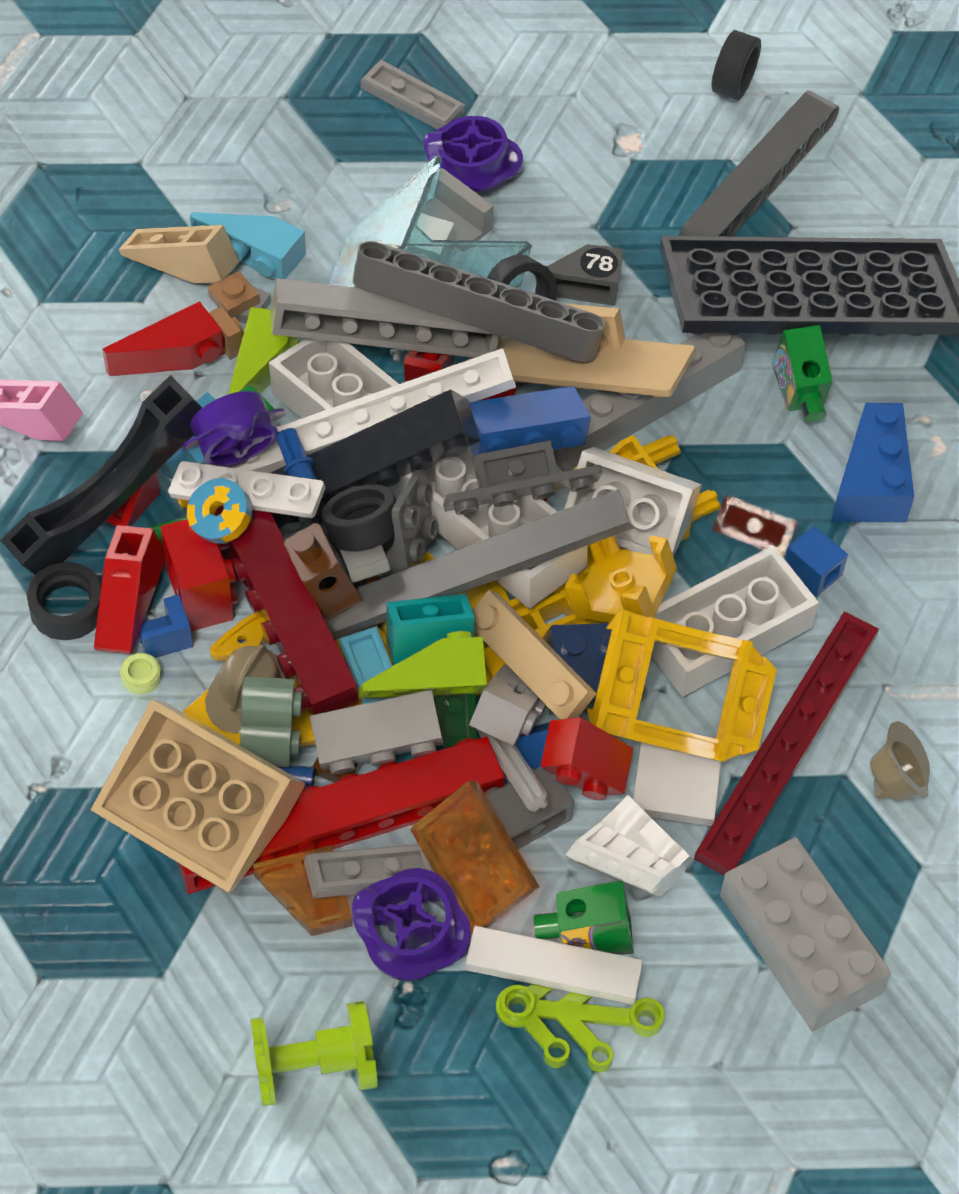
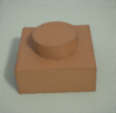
(234, 294)
(231, 330)

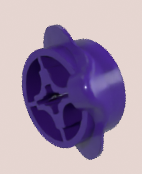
(475, 152)
(233, 428)
(378, 906)

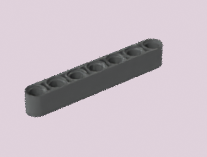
(763, 168)
(478, 301)

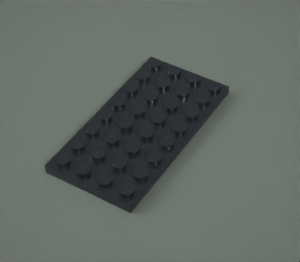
(809, 282)

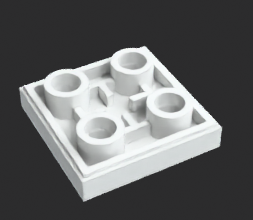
(676, 785)

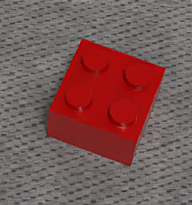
(199, 575)

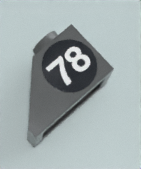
(589, 274)

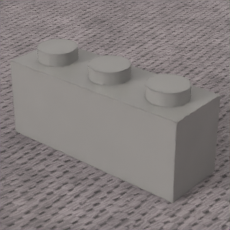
(376, 732)

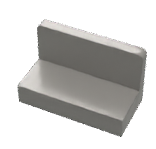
(462, 206)

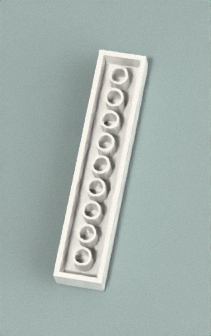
(332, 373)

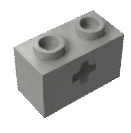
(507, 707)

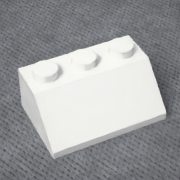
(653, 498)

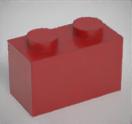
(586, 758)

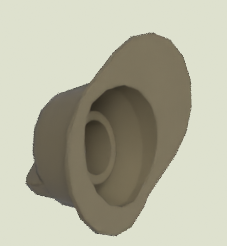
(225, 692)
(900, 765)

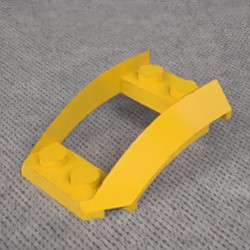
(626, 674)

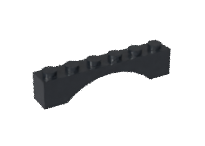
(62, 526)

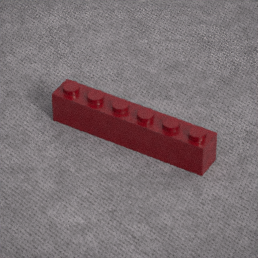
(291, 617)

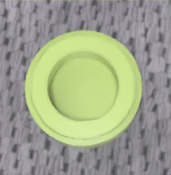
(140, 673)

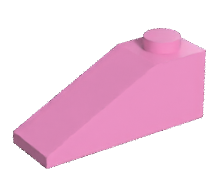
(38, 409)

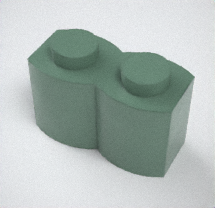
(267, 719)

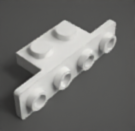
(266, 490)

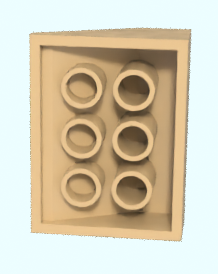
(196, 795)

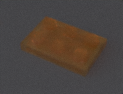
(475, 855)

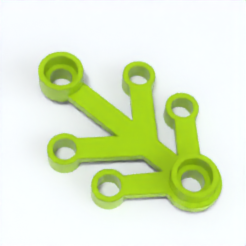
(572, 1014)

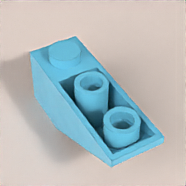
(260, 241)

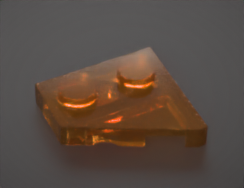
(289, 885)

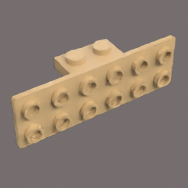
(619, 365)

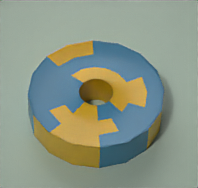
(230, 522)

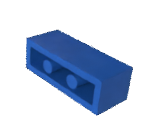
(531, 419)

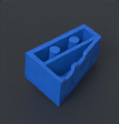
(878, 470)

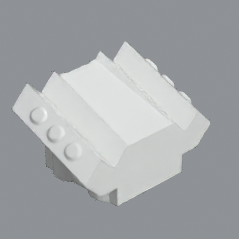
(632, 850)

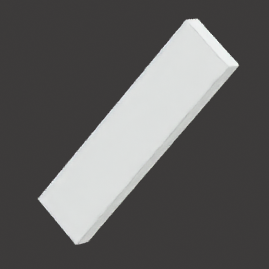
(553, 965)

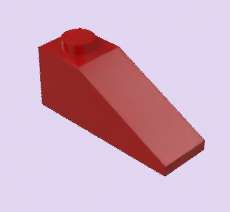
(171, 344)

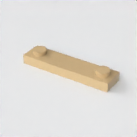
(531, 657)

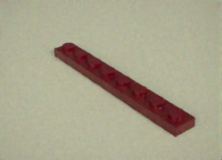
(786, 745)

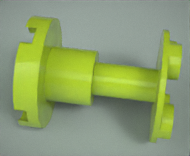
(332, 1050)

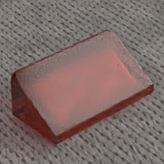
(754, 525)

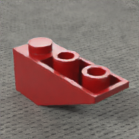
(127, 587)

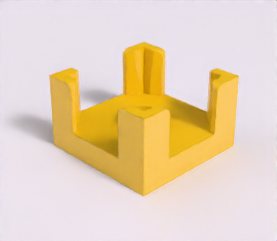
(622, 580)

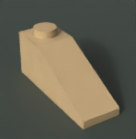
(188, 253)

